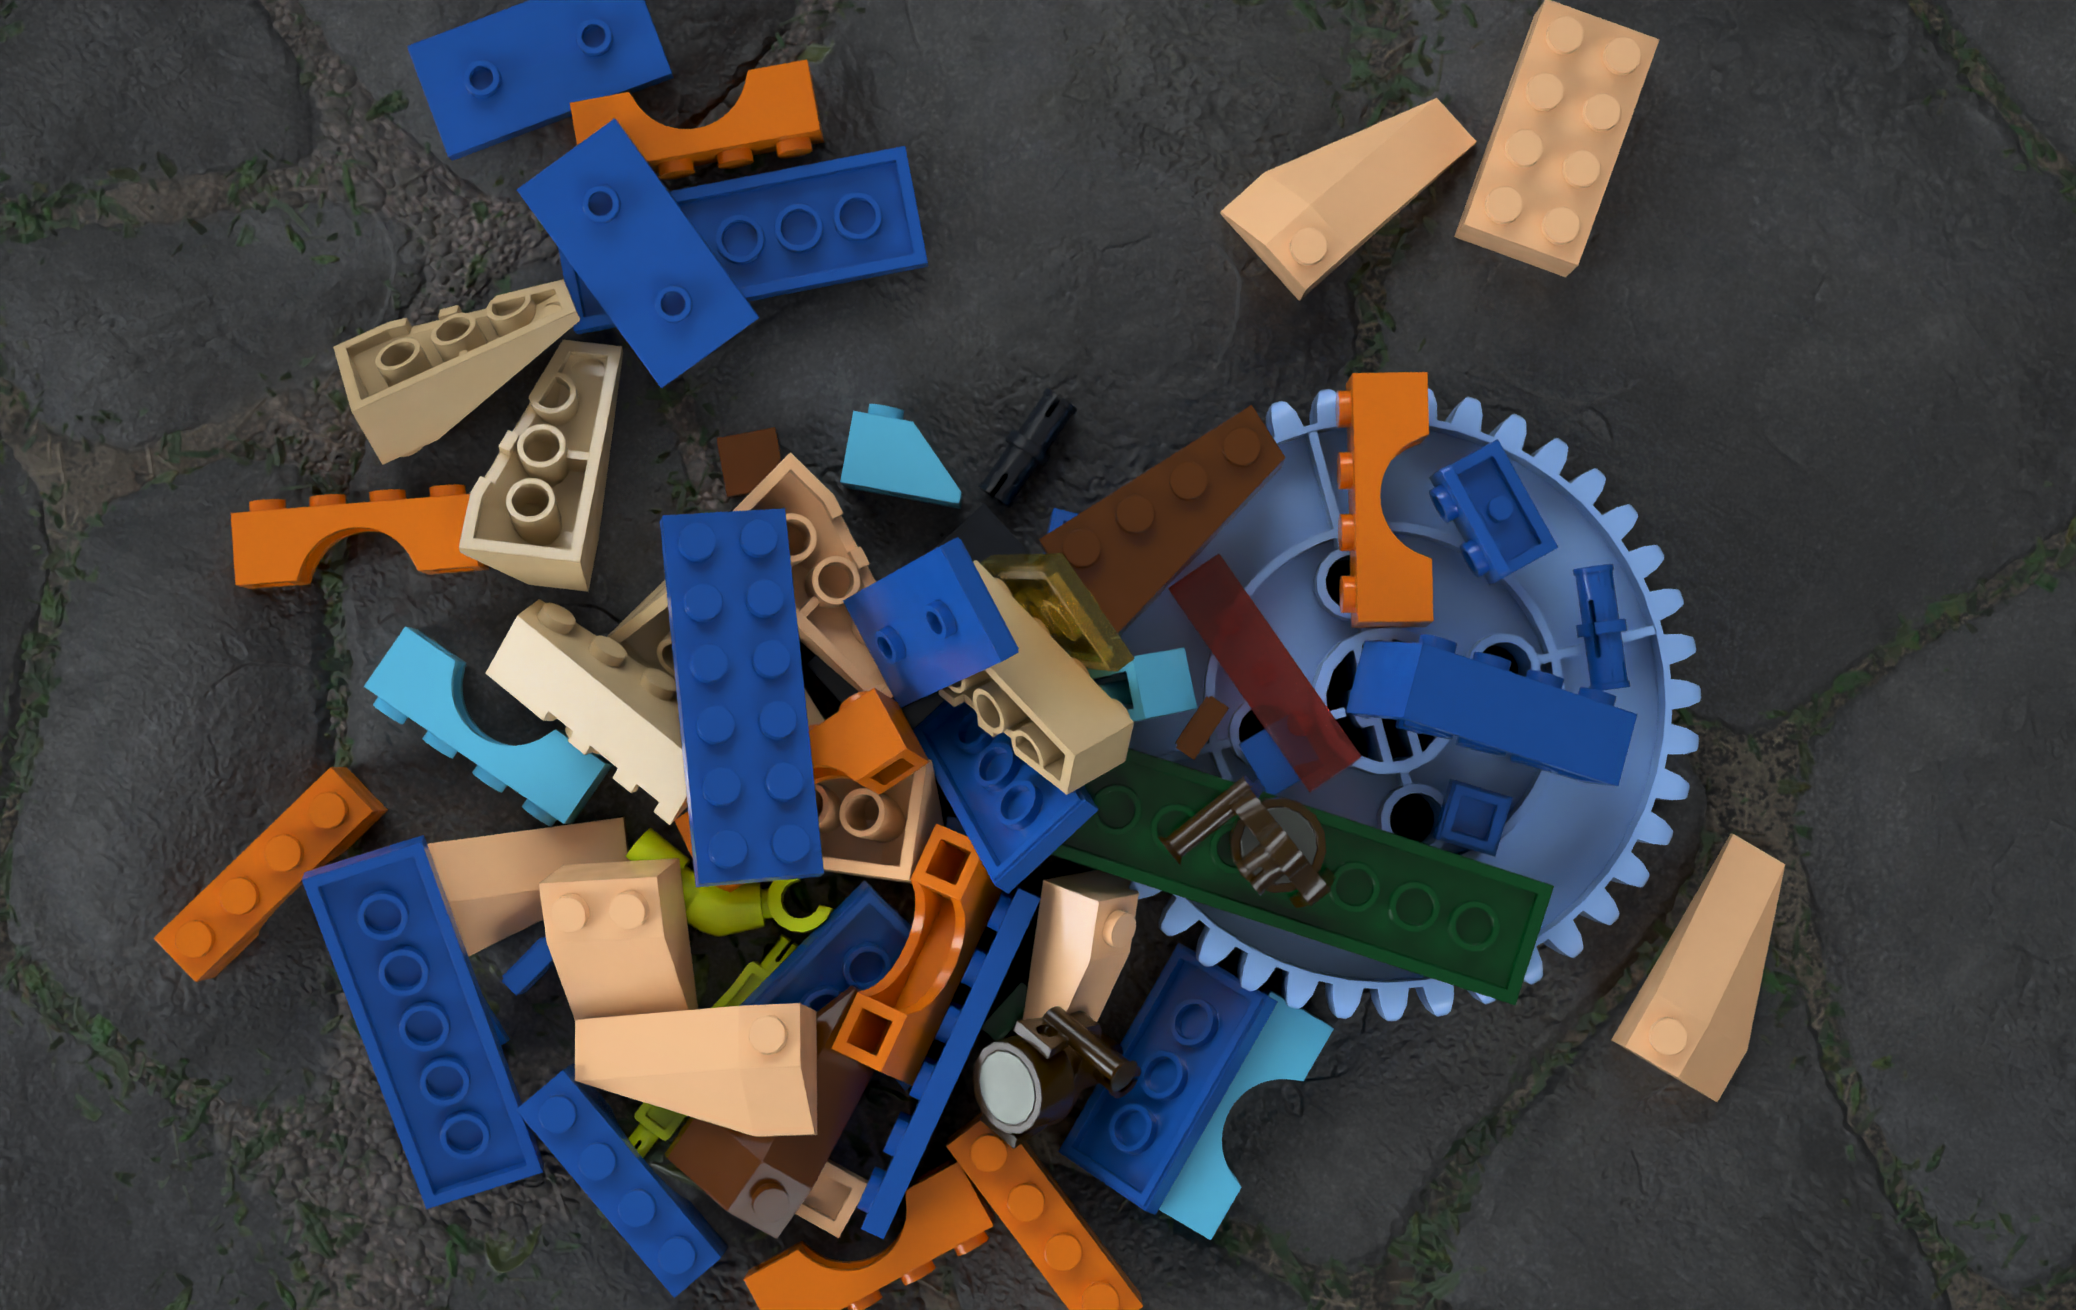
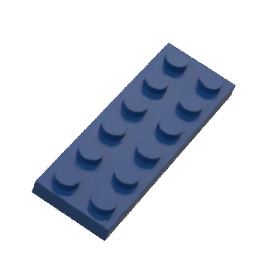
(797, 228)
(741, 697)
(423, 1021)
(939, 1076)

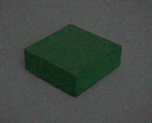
(1007, 1012)

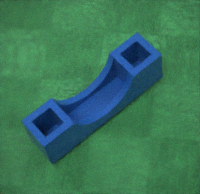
(637, 1202)

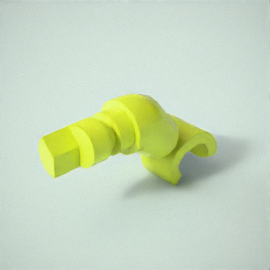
(722, 911)

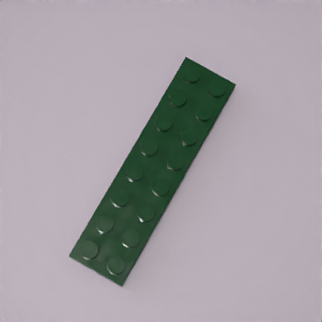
(1388, 896)

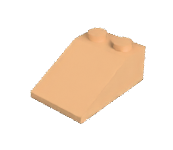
(620, 937)

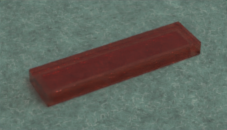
(1264, 673)

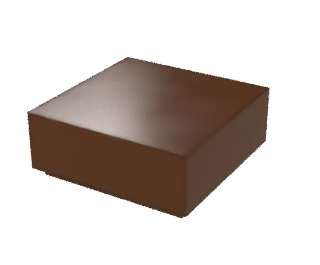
(748, 459)
(1201, 726)

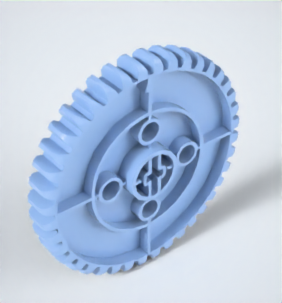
(1555, 826)

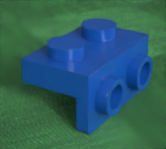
(1491, 513)

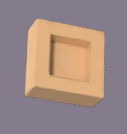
(833, 1198)

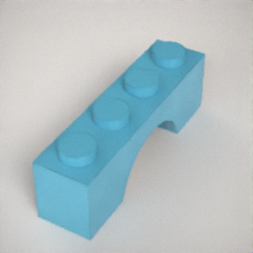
(426, 685)
(1281, 1051)

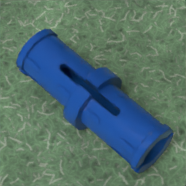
(1601, 627)

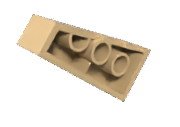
(600, 696)
(1045, 702)

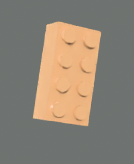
(1556, 138)

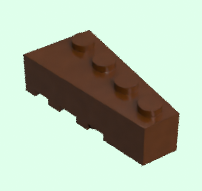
(1164, 518)

